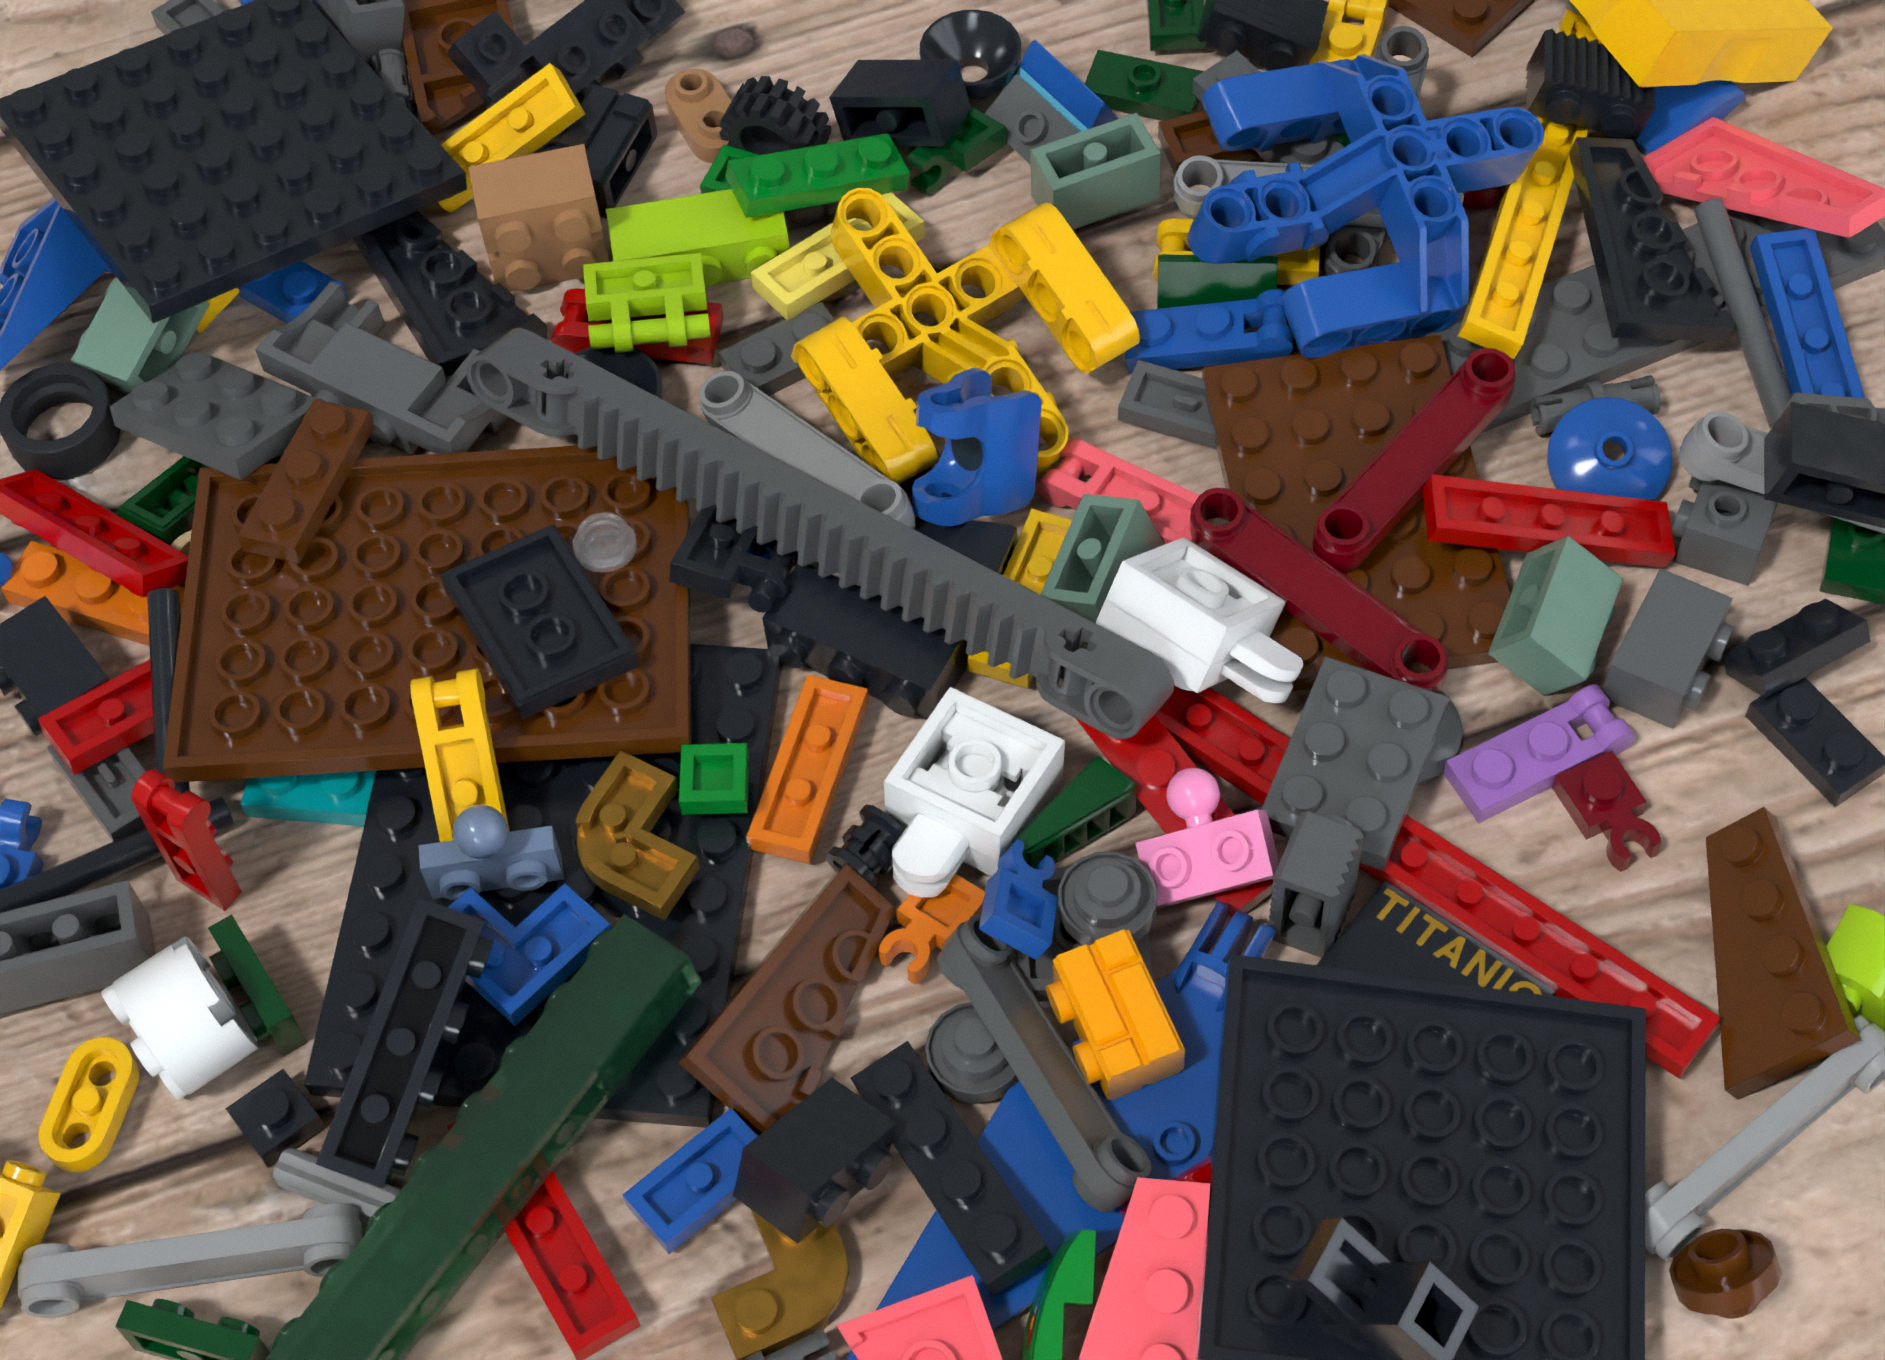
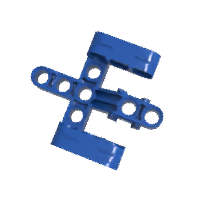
(1393, 164)

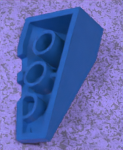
(42, 276)

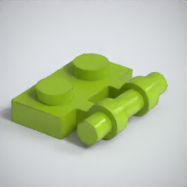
(645, 289)

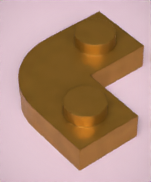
(617, 838)
(788, 1300)

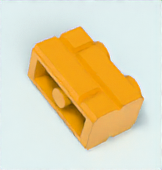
(1116, 1015)

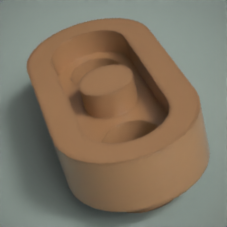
(696, 107)

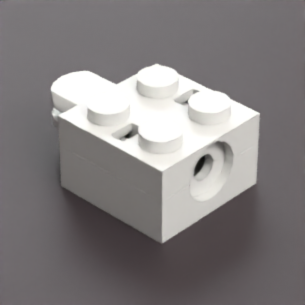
(1201, 621)
(967, 790)

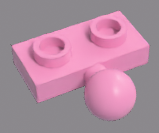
(1208, 853)

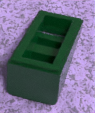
(149, 505)
(1080, 813)

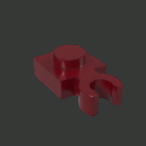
(1606, 800)

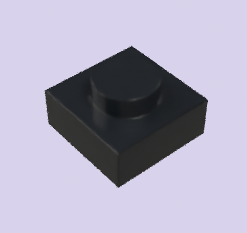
(275, 1117)

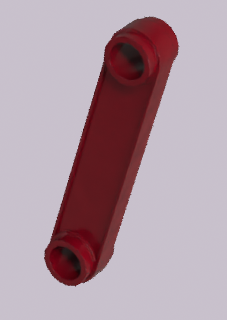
(1421, 448)
(1316, 591)

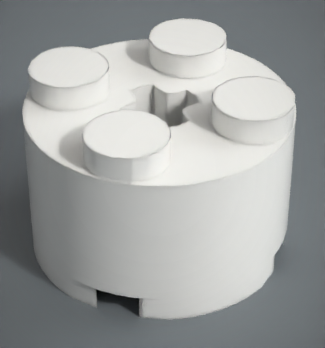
(182, 1018)

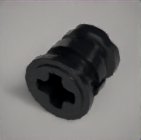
(868, 846)

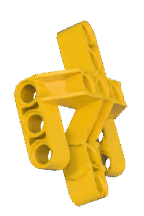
(1025, 257)

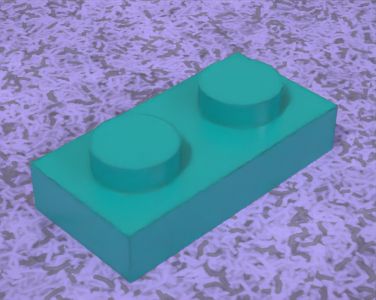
(311, 798)

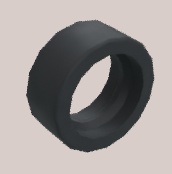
(51, 387)

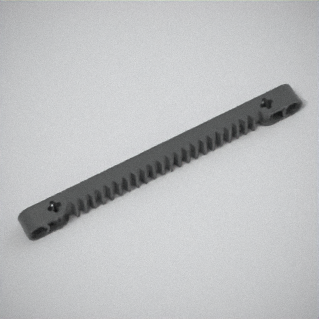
(561, 394)

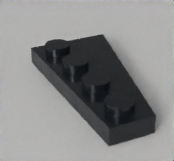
(1640, 252)
(441, 291)

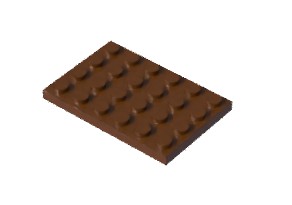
(1297, 438)

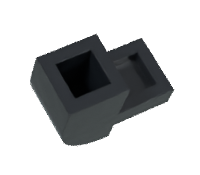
(1379, 1303)

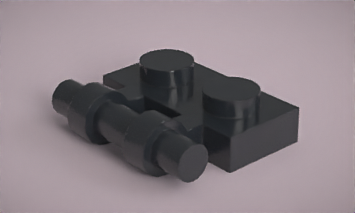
(719, 557)

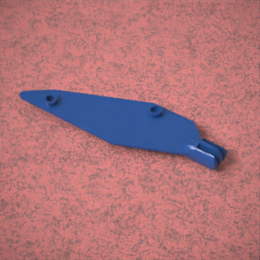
(1165, 1118)

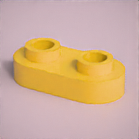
(86, 1108)

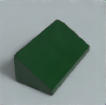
(1190, 281)

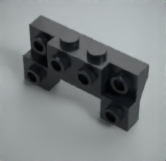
(584, 45)

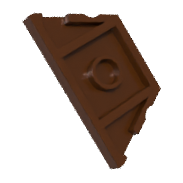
(428, 33)

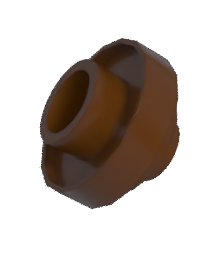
(1725, 1272)

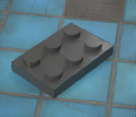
(214, 414)
(1357, 755)

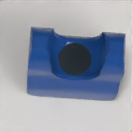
(986, 453)

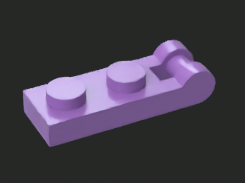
(1531, 754)

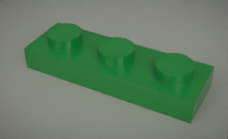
(815, 174)

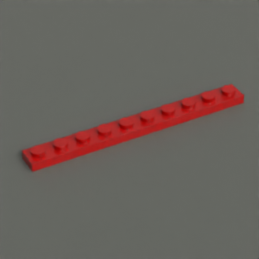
(1460, 889)

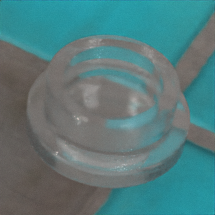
(604, 542)

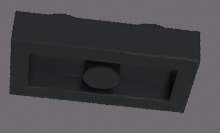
(1796, 647)
(1817, 740)

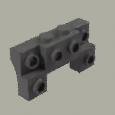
(341, 361)

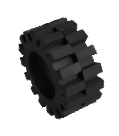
(773, 118)

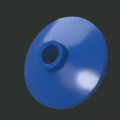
(1577, 454)

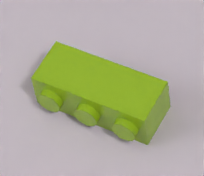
(699, 224)

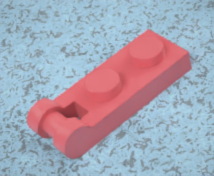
(1163, 501)

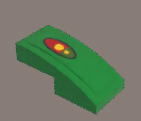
(1064, 1283)

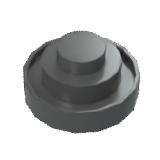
(1106, 896)
(966, 1057)

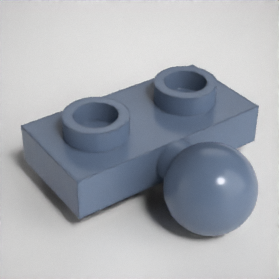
(490, 856)

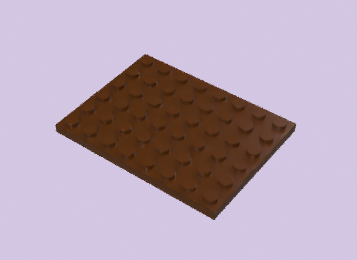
(318, 657)

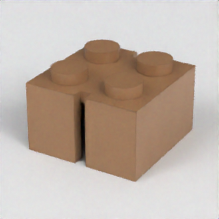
(538, 217)

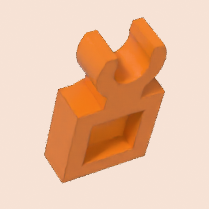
(929, 924)

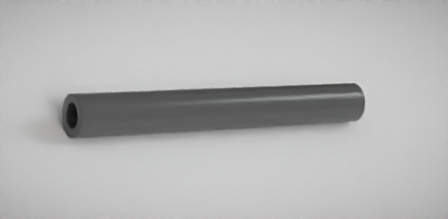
(1744, 308)

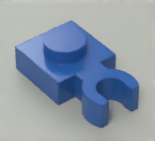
(1017, 906)

